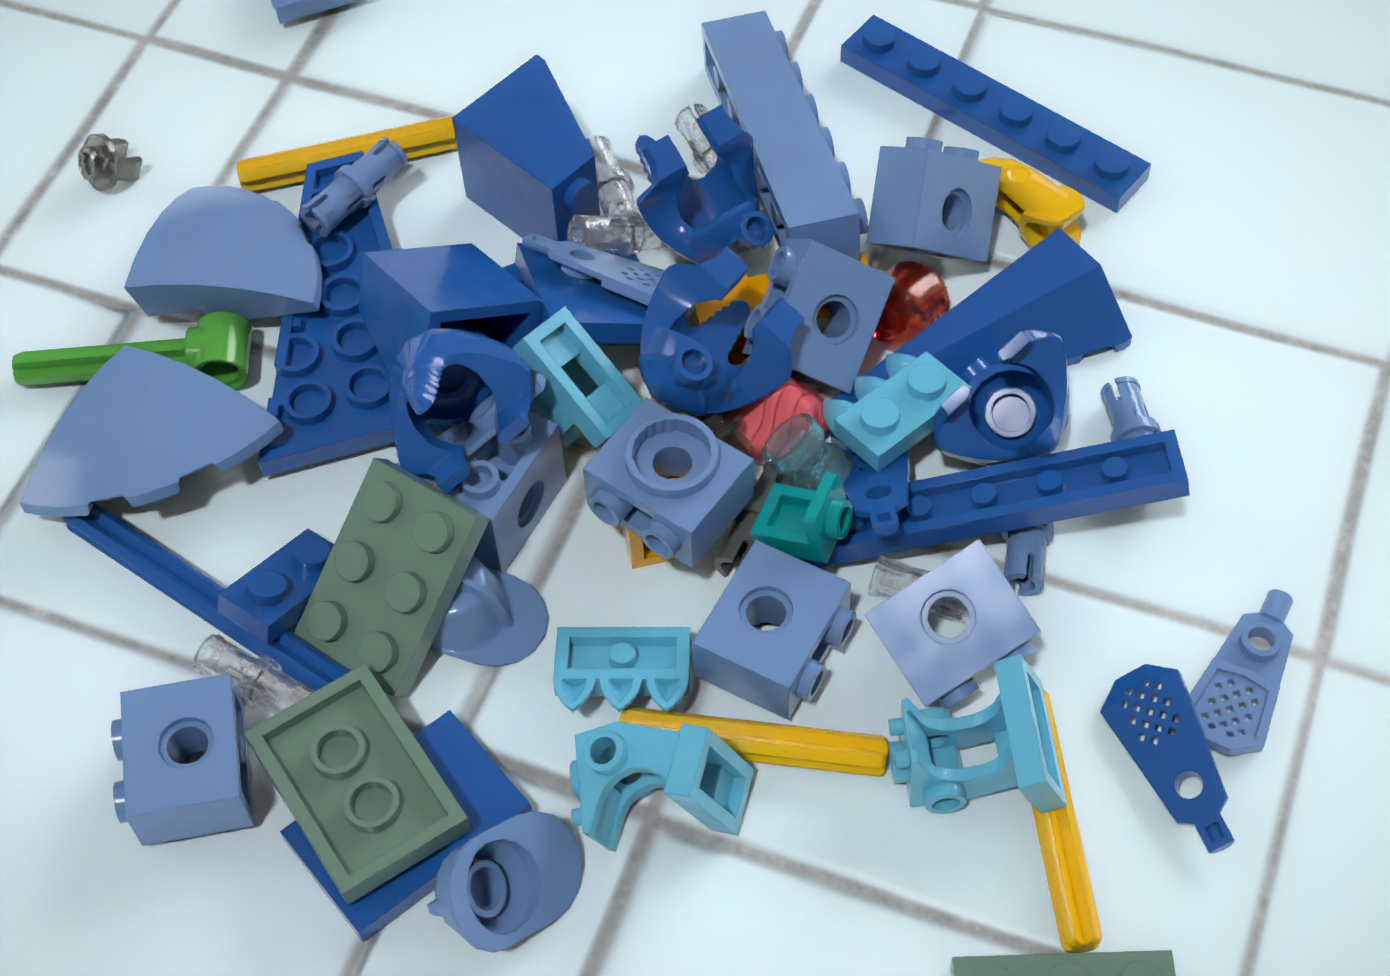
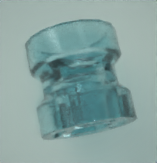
(802, 453)

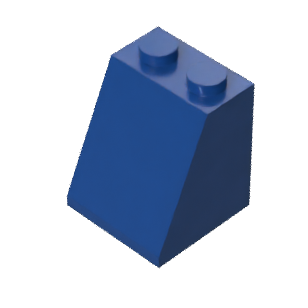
(527, 154)
(442, 288)

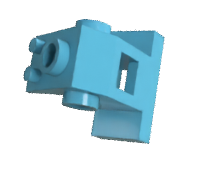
(569, 392)
(1016, 720)
(689, 764)

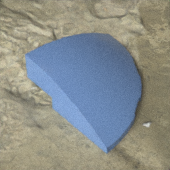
(228, 255)
(141, 431)

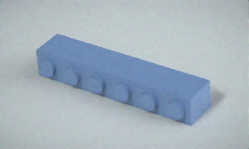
(792, 156)

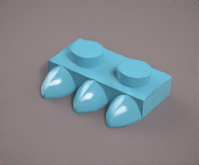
(894, 411)
(622, 665)

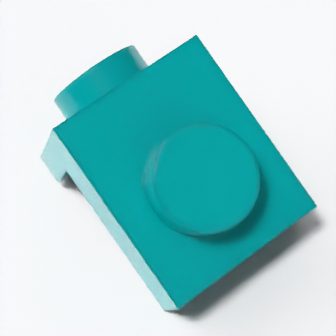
(805, 520)

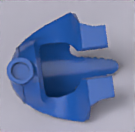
(708, 212)
(690, 365)
(442, 381)
(1014, 405)

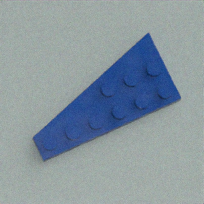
(327, 367)

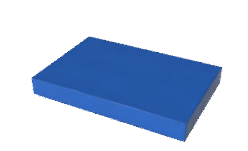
(601, 312)
(479, 789)

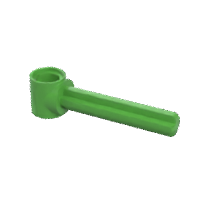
(215, 347)

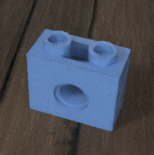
(933, 200)
(855, 293)
(513, 488)
(671, 516)
(782, 663)
(943, 665)
(154, 738)

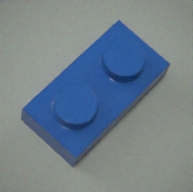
(277, 589)

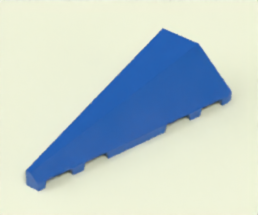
(1046, 290)

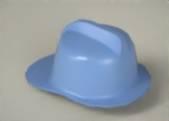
(492, 619)
(509, 881)

